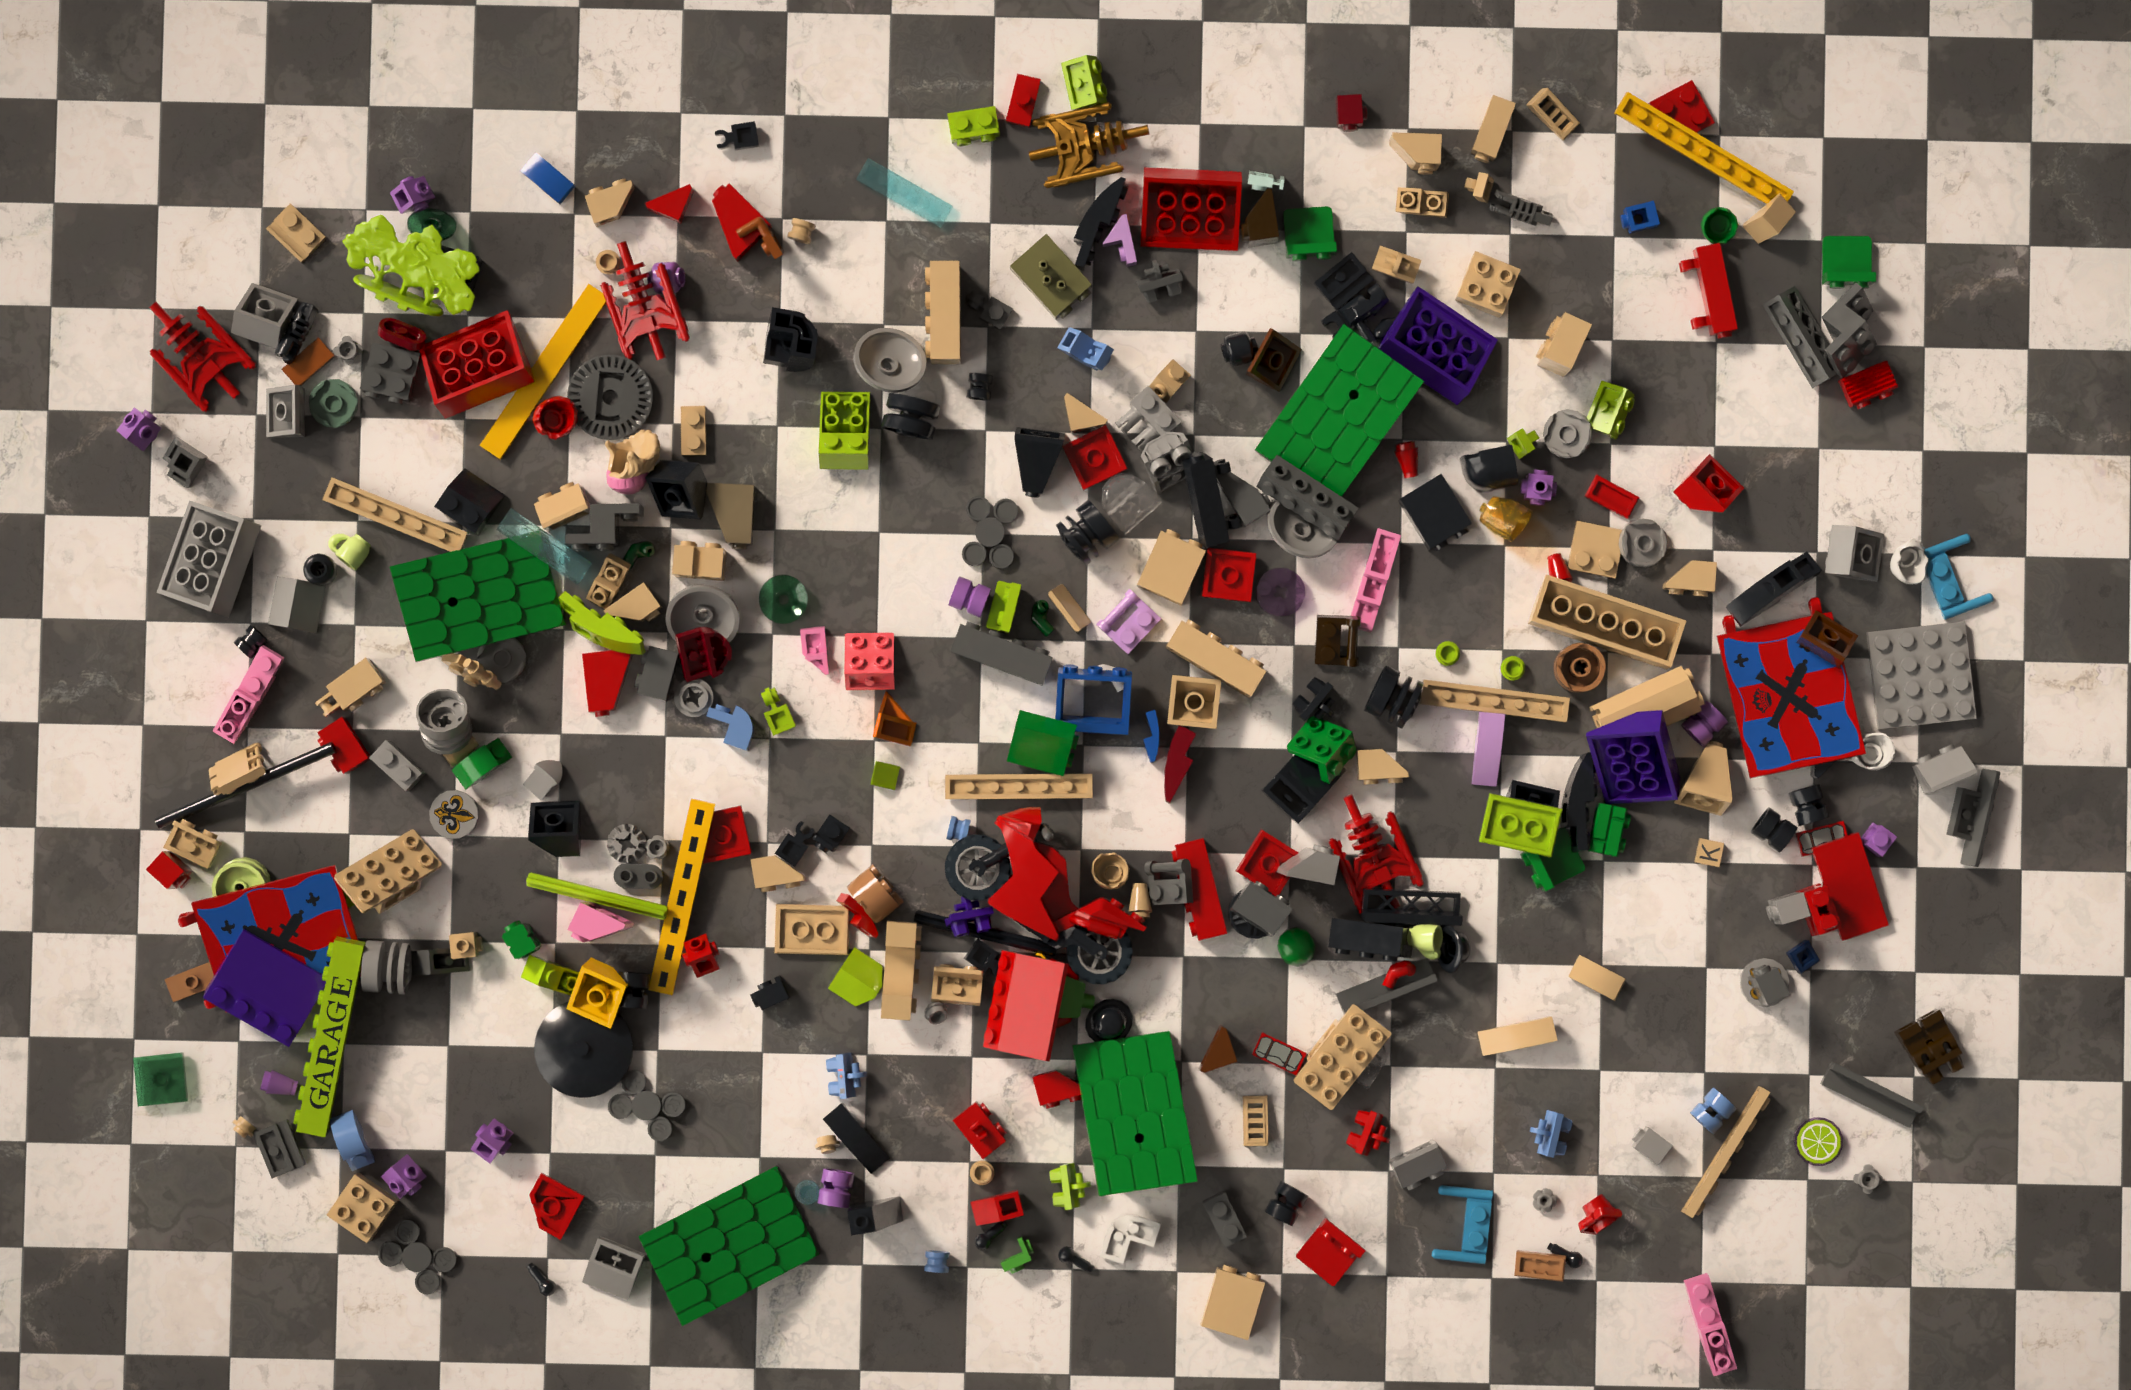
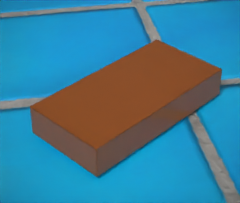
(308, 362)

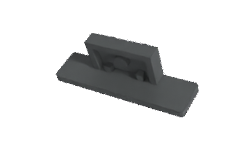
(1972, 816)

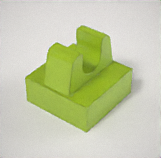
(1522, 442)

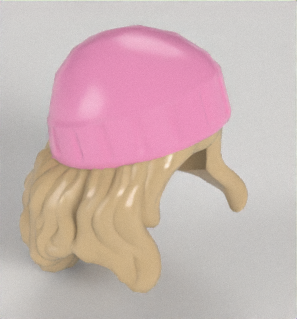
(632, 461)

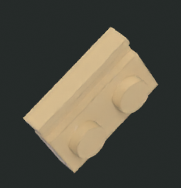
(296, 233)

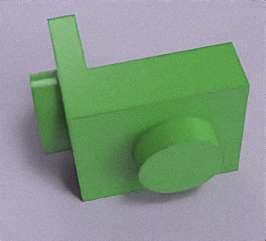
(1016, 1262)

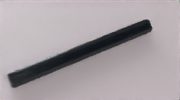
(992, 935)

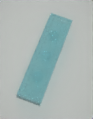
(904, 193)
(544, 546)

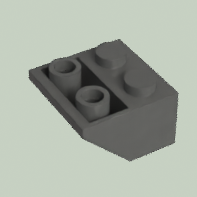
(1261, 908)

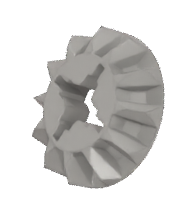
(689, 708)
(637, 839)

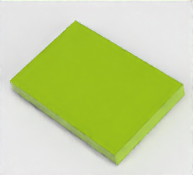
(1520, 825)

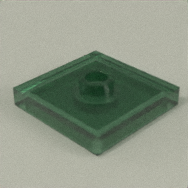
(160, 1079)

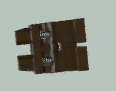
(1914, 1040)

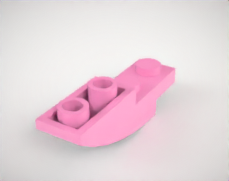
(249, 694)
(1709, 1324)

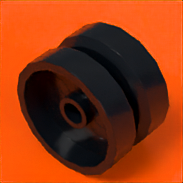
(909, 421)

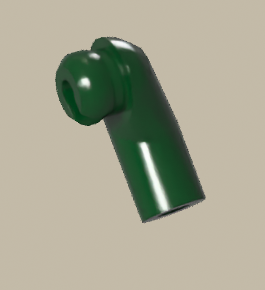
(639, 550)
(1039, 617)

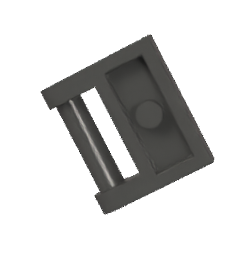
(1171, 890)

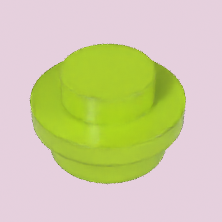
(1447, 653)
(1512, 668)

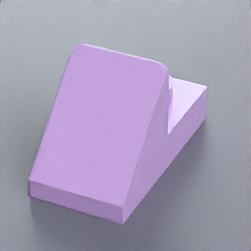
(1122, 234)

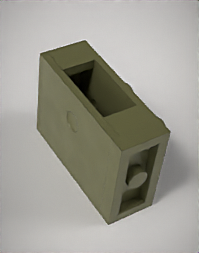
(1051, 277)

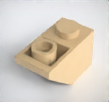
(609, 203)
(1694, 577)
(1378, 765)
(774, 871)

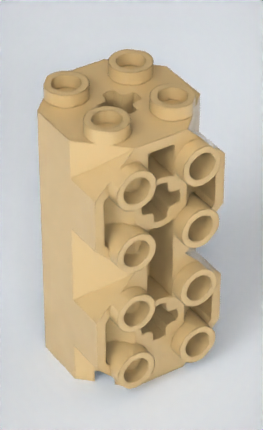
(1666, 692)

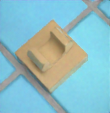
(1481, 187)

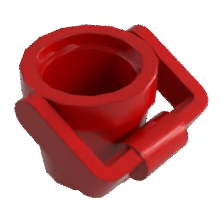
(1599, 1215)

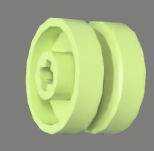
(239, 871)

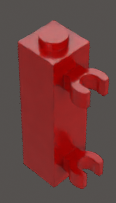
(1714, 290)

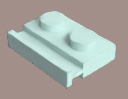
(1261, 181)

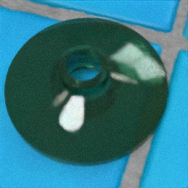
(440, 219)
(771, 593)

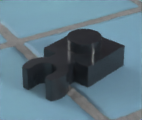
(742, 136)
(792, 847)
(982, 957)

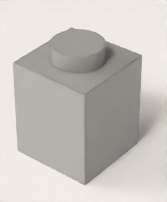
(1651, 1145)

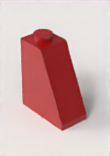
(734, 213)
(604, 679)

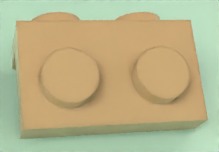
(191, 844)
(957, 985)

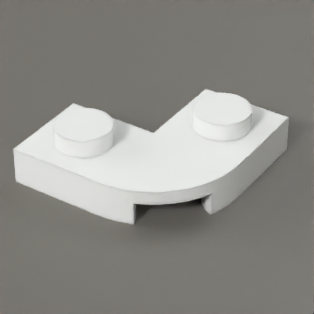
(1126, 1229)

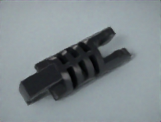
(296, 332)

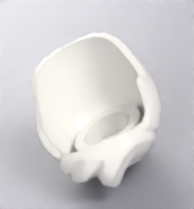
(1909, 562)
(1879, 752)

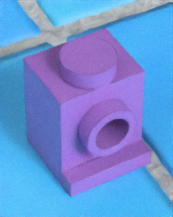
(1877, 839)

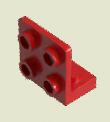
(1329, 1252)

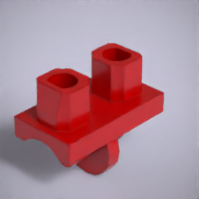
(1364, 1142)

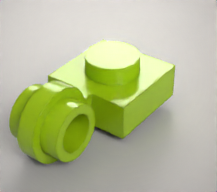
(779, 717)

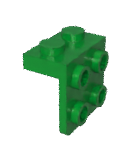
(1309, 233)
(1847, 261)
(1324, 745)
(1554, 869)

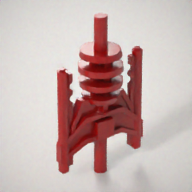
(645, 312)
(203, 358)
(1377, 862)

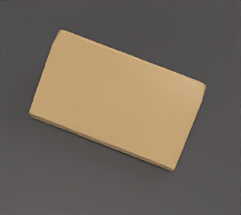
(1069, 608)

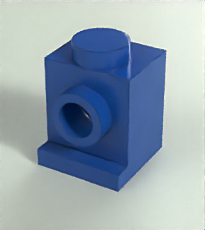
(1646, 211)

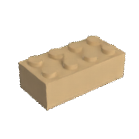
(945, 312)
(1216, 659)

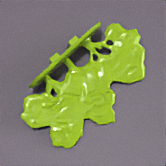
(417, 262)

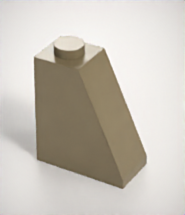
(734, 511)

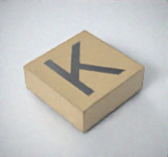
(1709, 852)

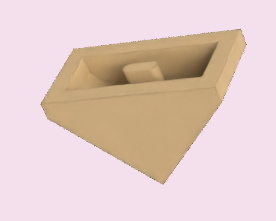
(1769, 219)
(1081, 416)

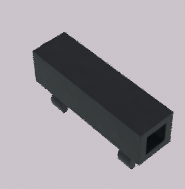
(1206, 499)

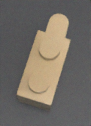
(352, 687)

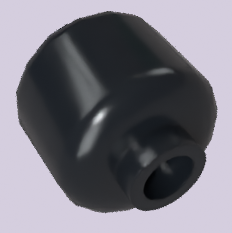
(1239, 348)
(312, 566)

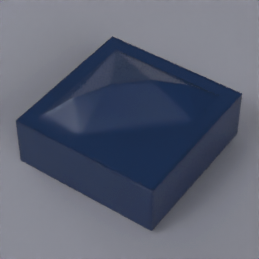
(1803, 956)

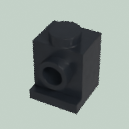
(770, 994)

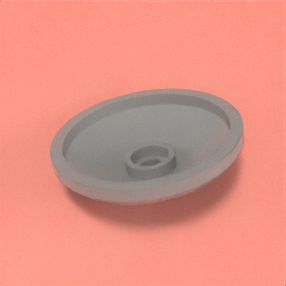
(889, 350)
(1285, 524)
(684, 611)

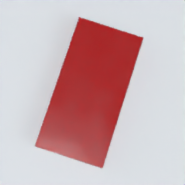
(1851, 884)

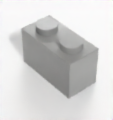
(397, 765)
(1788, 908)

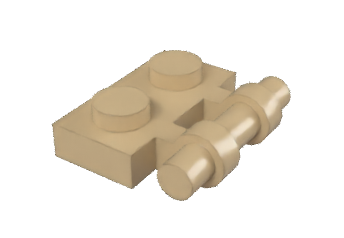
(471, 671)

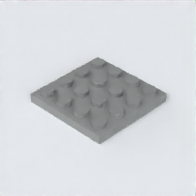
(1921, 675)

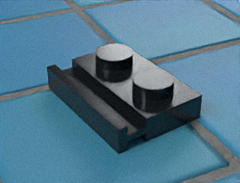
(1343, 281)

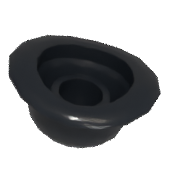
(1454, 949)
(1108, 1020)

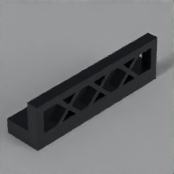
(1410, 916)

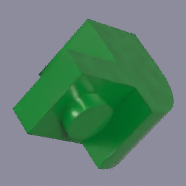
(481, 763)

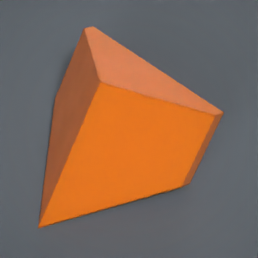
(893, 723)

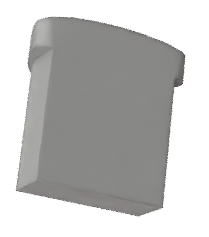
(544, 778)

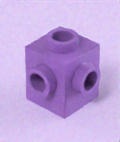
(416, 191)
(139, 428)
(1536, 497)
(492, 1140)
(404, 1177)

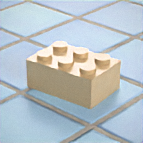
(1564, 344)

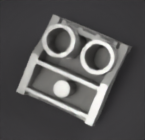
(1164, 459)

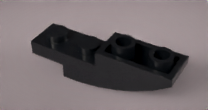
(1101, 212)
(1773, 587)
(1578, 792)

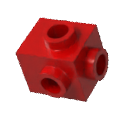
(701, 955)

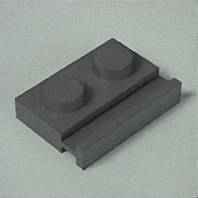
(279, 1148)

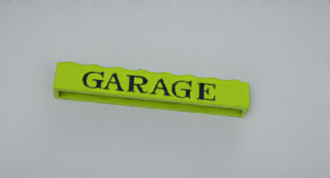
(330, 1036)

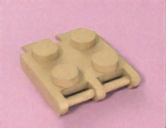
(237, 770)

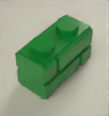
(1608, 830)
(520, 940)

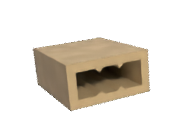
(1171, 566)
(1233, 1302)

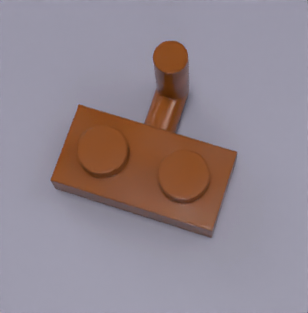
(771, 244)

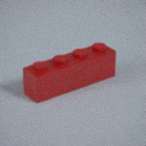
(1206, 908)

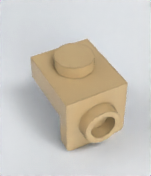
(1169, 380)
(465, 945)

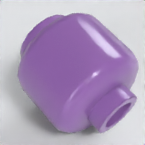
(675, 273)

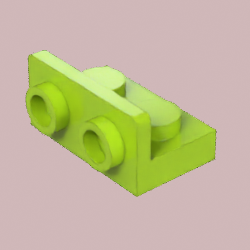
(1084, 82)
(973, 125)
(1610, 409)
(1003, 606)

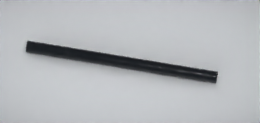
(270, 775)

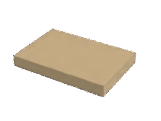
(812, 929)

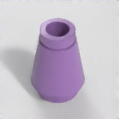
(278, 1084)

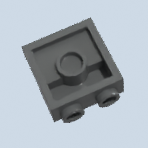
(390, 373)

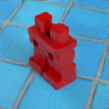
(1821, 908)

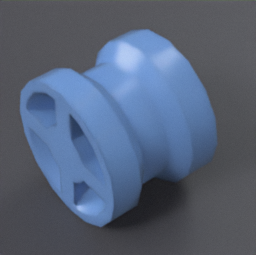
(957, 828)
(937, 1261)

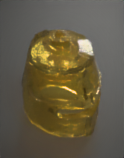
(1505, 517)

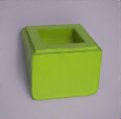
(885, 775)

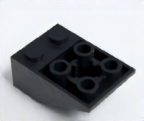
(1298, 787)

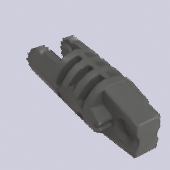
(1522, 209)

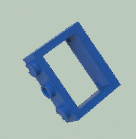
(1095, 724)

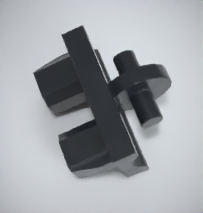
(1305, 707)

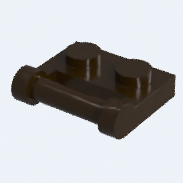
(1329, 638)

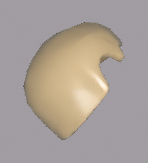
(1110, 871)

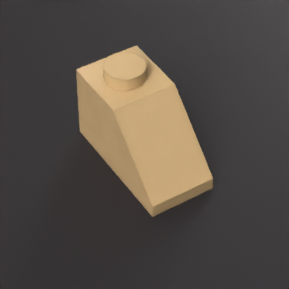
(636, 605)

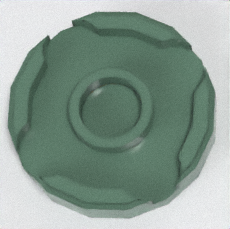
(333, 403)

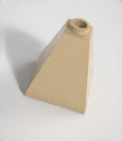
(1708, 782)

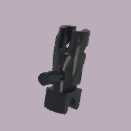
(1358, 311)

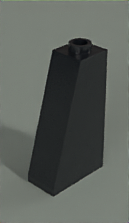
(874, 1215)

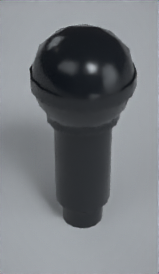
(984, 1239)
(1067, 1255)
(1573, 1259)
(546, 1286)

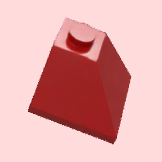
(1708, 487)

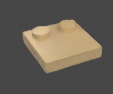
(1595, 550)

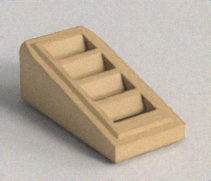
(1547, 119)
(1264, 1120)

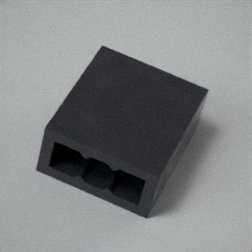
(1435, 513)

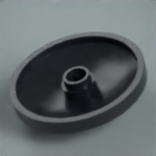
(582, 1054)

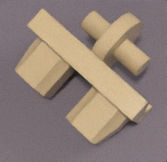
(1396, 264)

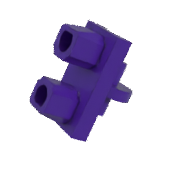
(959, 920)

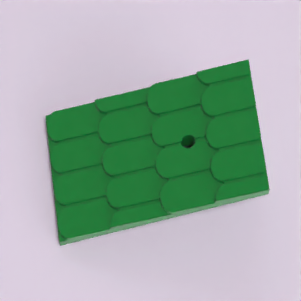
(1325, 428)
(499, 596)
(1131, 1090)
(751, 1239)

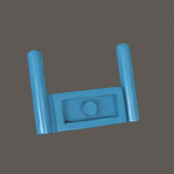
(1944, 581)
(1475, 1225)

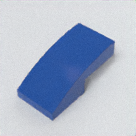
(547, 178)
(1152, 743)

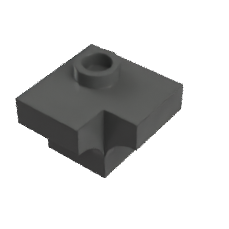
(184, 462)

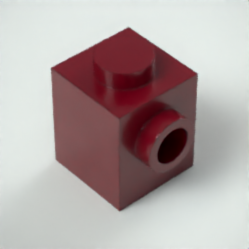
(1350, 112)

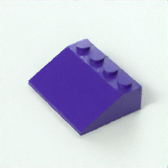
(1438, 345)
(1635, 759)
(265, 987)

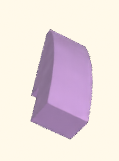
(1488, 748)

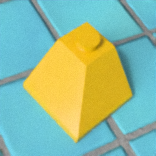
(597, 993)

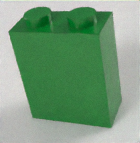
(1042, 743)

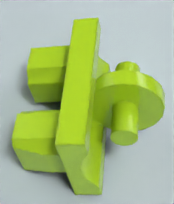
(1072, 1186)

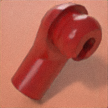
(1398, 970)

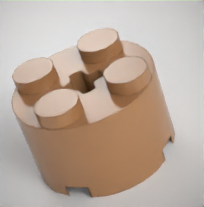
(1583, 654)
(874, 894)

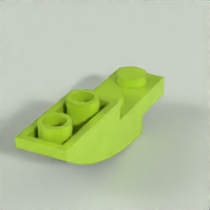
(604, 630)

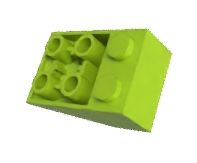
(844, 430)

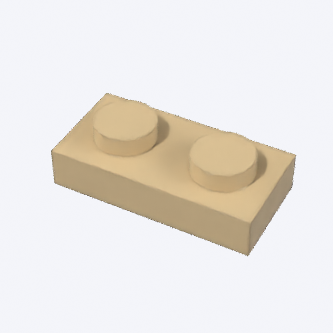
(693, 431)

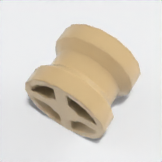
(801, 231)

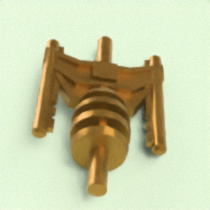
(1077, 145)

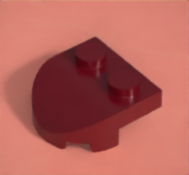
(702, 652)

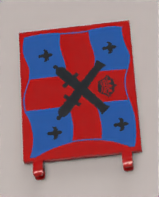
(1786, 699)
(290, 913)

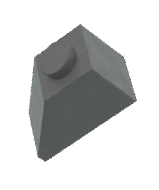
(437, 962)

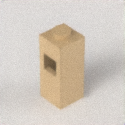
(1492, 129)

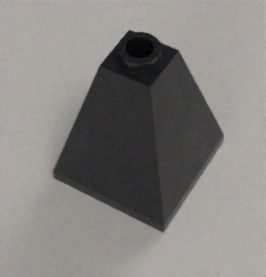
(1036, 457)

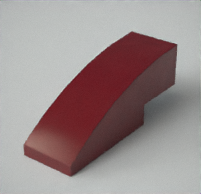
(1176, 761)

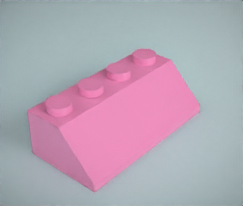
(596, 922)

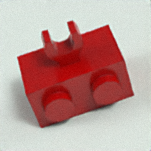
(980, 1129)

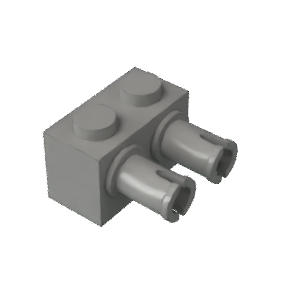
(1152, 410)

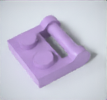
(1135, 627)

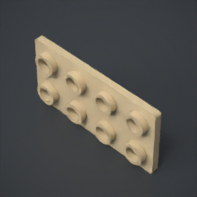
(388, 873)
(1341, 1056)

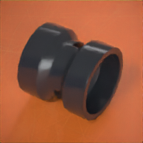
(981, 381)
(251, 641)

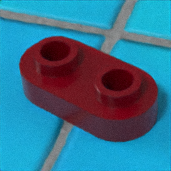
(401, 334)

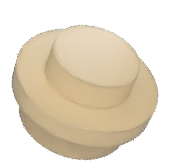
(608, 262)
(243, 1127)
(827, 1144)
(982, 1172)

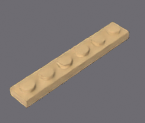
(395, 516)
(1494, 700)
(1018, 786)
(1721, 1161)

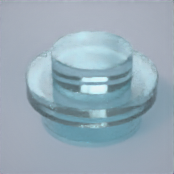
(807, 1192)

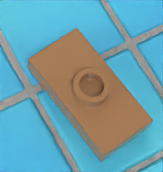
(189, 982)
(1540, 1265)

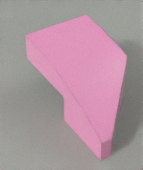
(815, 647)

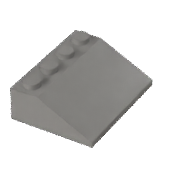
(209, 559)

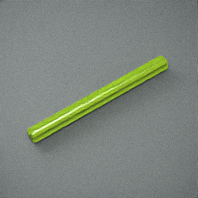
(597, 896)

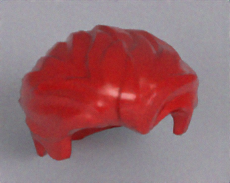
(555, 417)

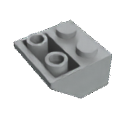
(613, 1267)

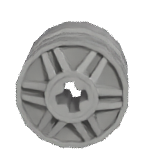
(444, 721)
(386, 967)

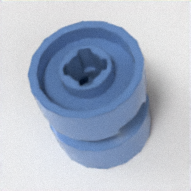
(1719, 1104)

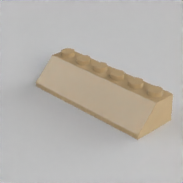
(1607, 622)

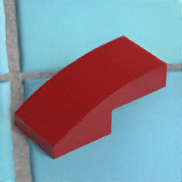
(861, 919)

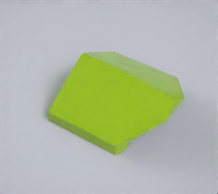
(858, 978)

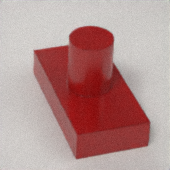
(1023, 100)

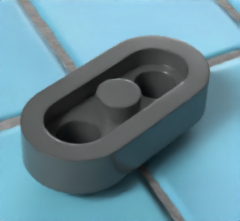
(638, 876)

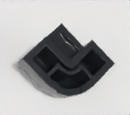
(790, 340)
(1490, 469)

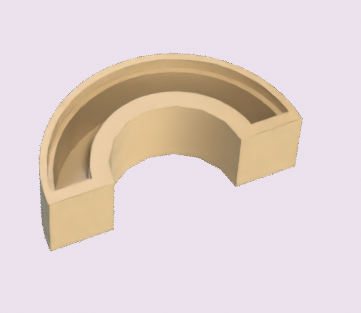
(900, 970)

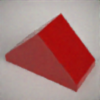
(673, 204)

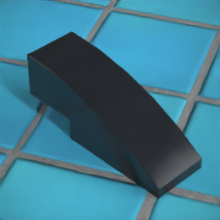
(856, 1138)

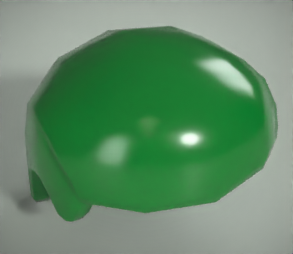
(1719, 225)
(1296, 946)

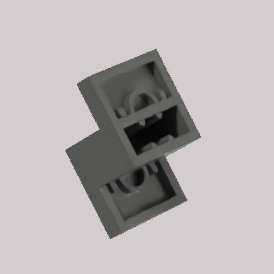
(1849, 330)
(604, 526)

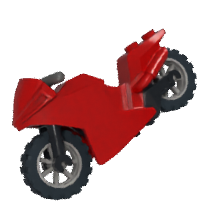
(1039, 894)

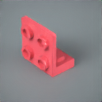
(869, 661)

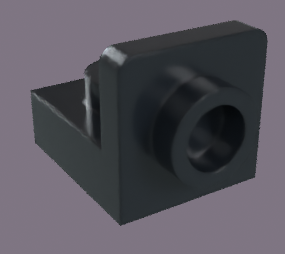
(830, 834)

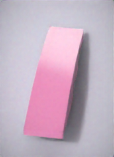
(1375, 578)

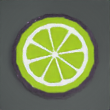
(1818, 1141)

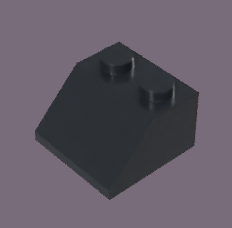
(678, 489)
(470, 501)

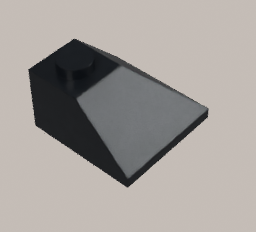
(556, 827)

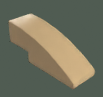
(1517, 1036)

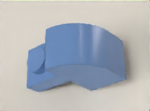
(1085, 349)
(740, 725)
(350, 1140)

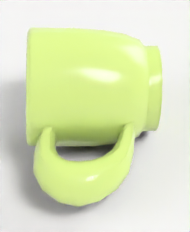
(353, 550)
(1426, 939)

